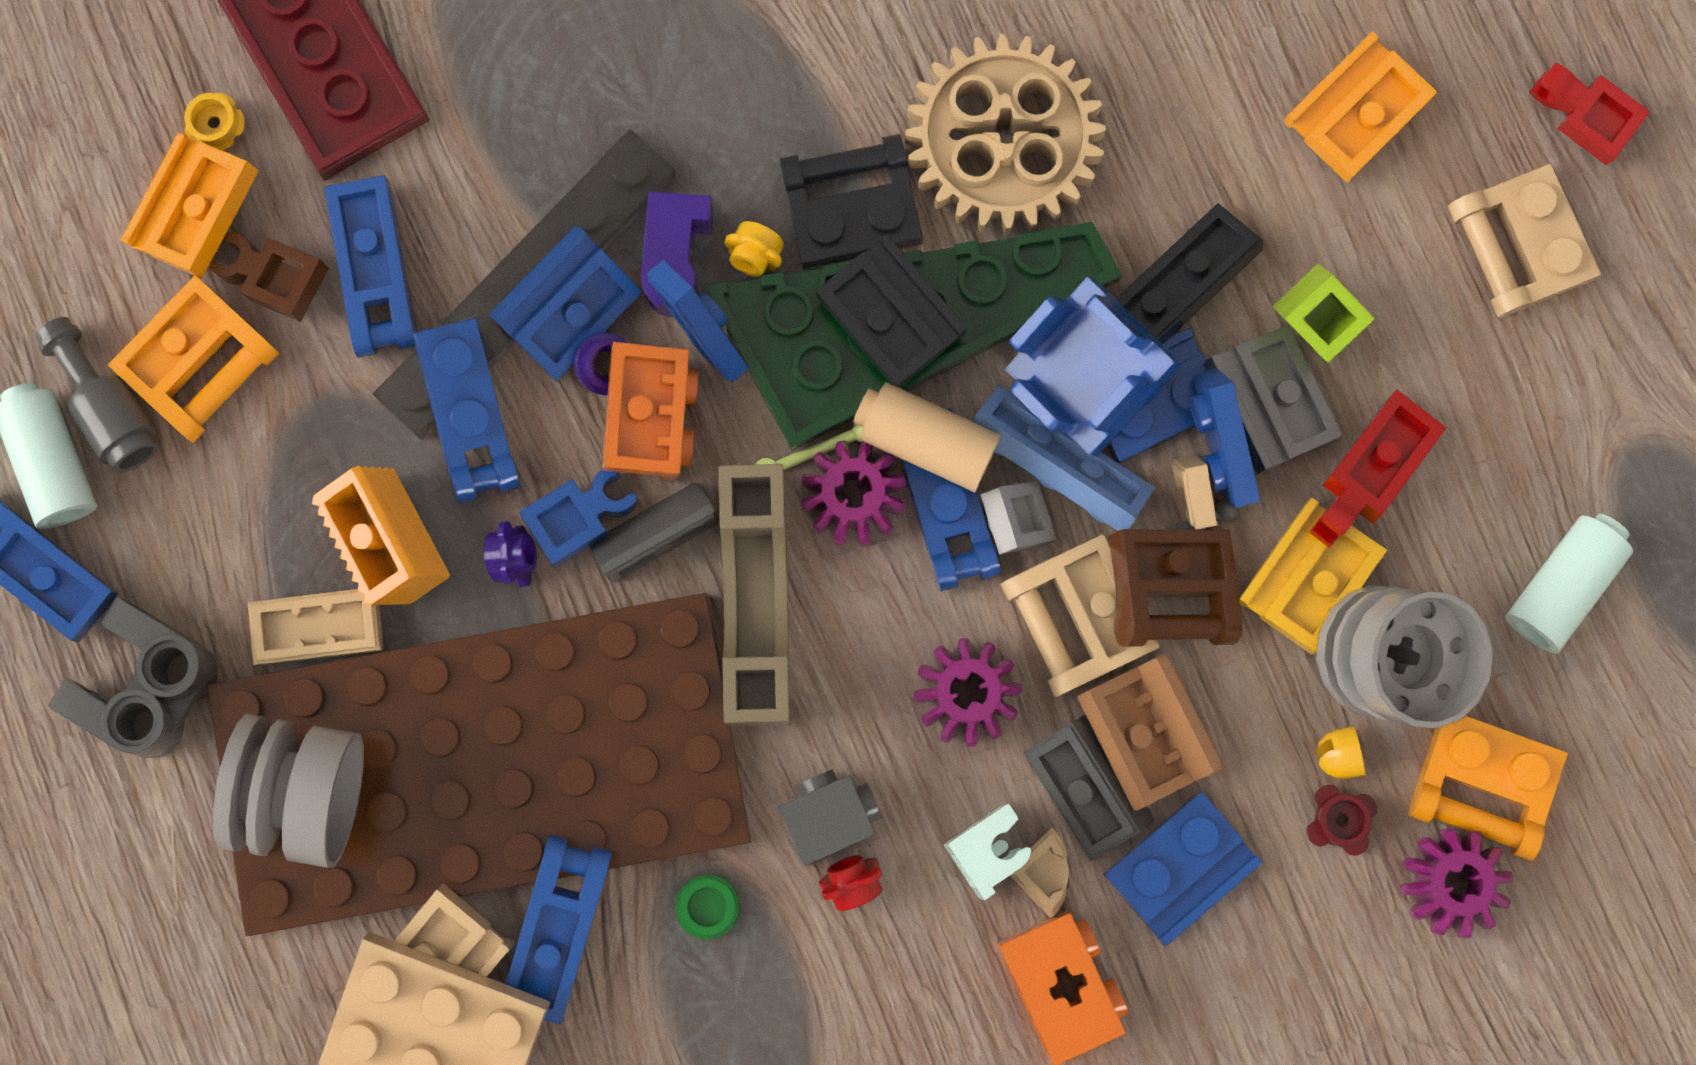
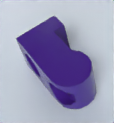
(670, 237)

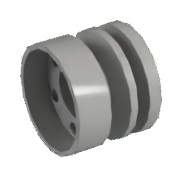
(1405, 655)
(276, 787)

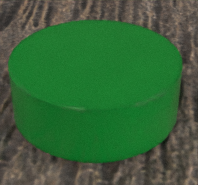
(707, 906)

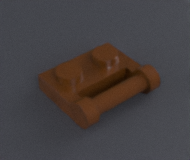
(1175, 566)

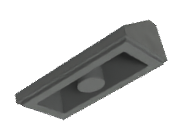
(654, 532)
(1086, 788)

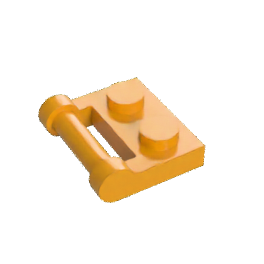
(178, 345)
(1496, 765)

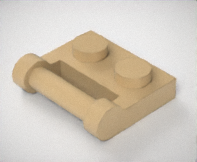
(1540, 232)
(1089, 593)

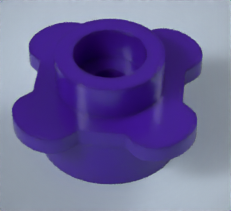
(510, 554)

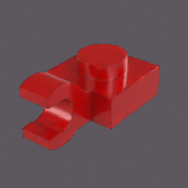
(1598, 116)

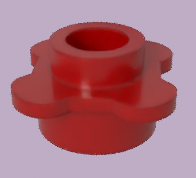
(852, 882)

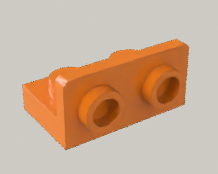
(648, 410)

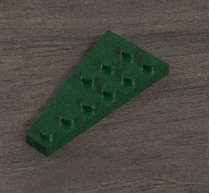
(819, 375)

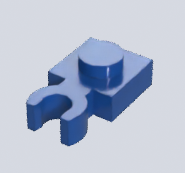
(570, 521)

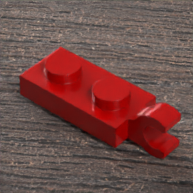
(1377, 465)

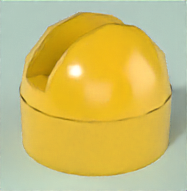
(1341, 754)

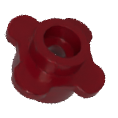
(1359, 816)

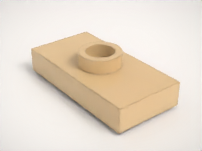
(313, 627)

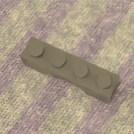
(755, 595)

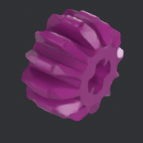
(833, 485)
(975, 712)
(1482, 881)

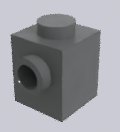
(829, 816)

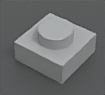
(1018, 517)

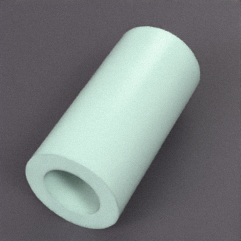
(44, 456)
(1570, 582)

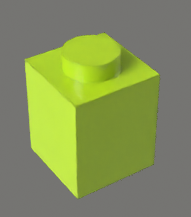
(1323, 312)

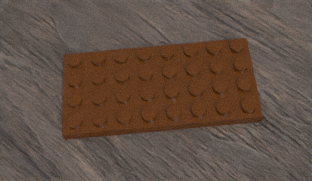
(494, 743)

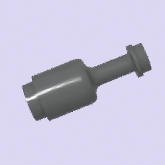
(100, 405)

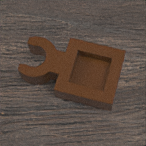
(275, 277)

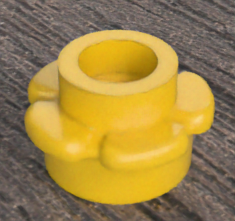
(203, 110)
(754, 249)

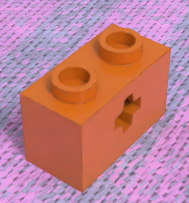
(1064, 1026)

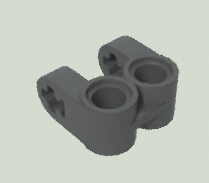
(149, 688)

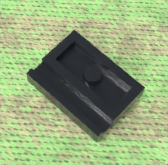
(891, 312)

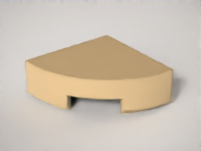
(1193, 477)
(1045, 873)

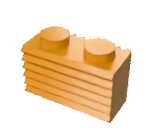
(380, 536)

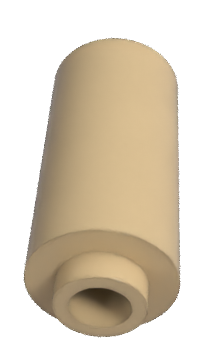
(926, 435)

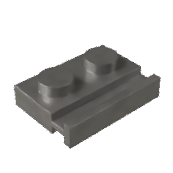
(1277, 399)

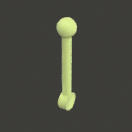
(809, 453)

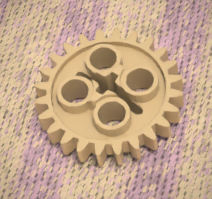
(1001, 80)

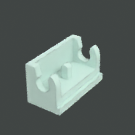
(979, 858)

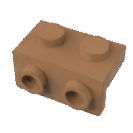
(1150, 732)

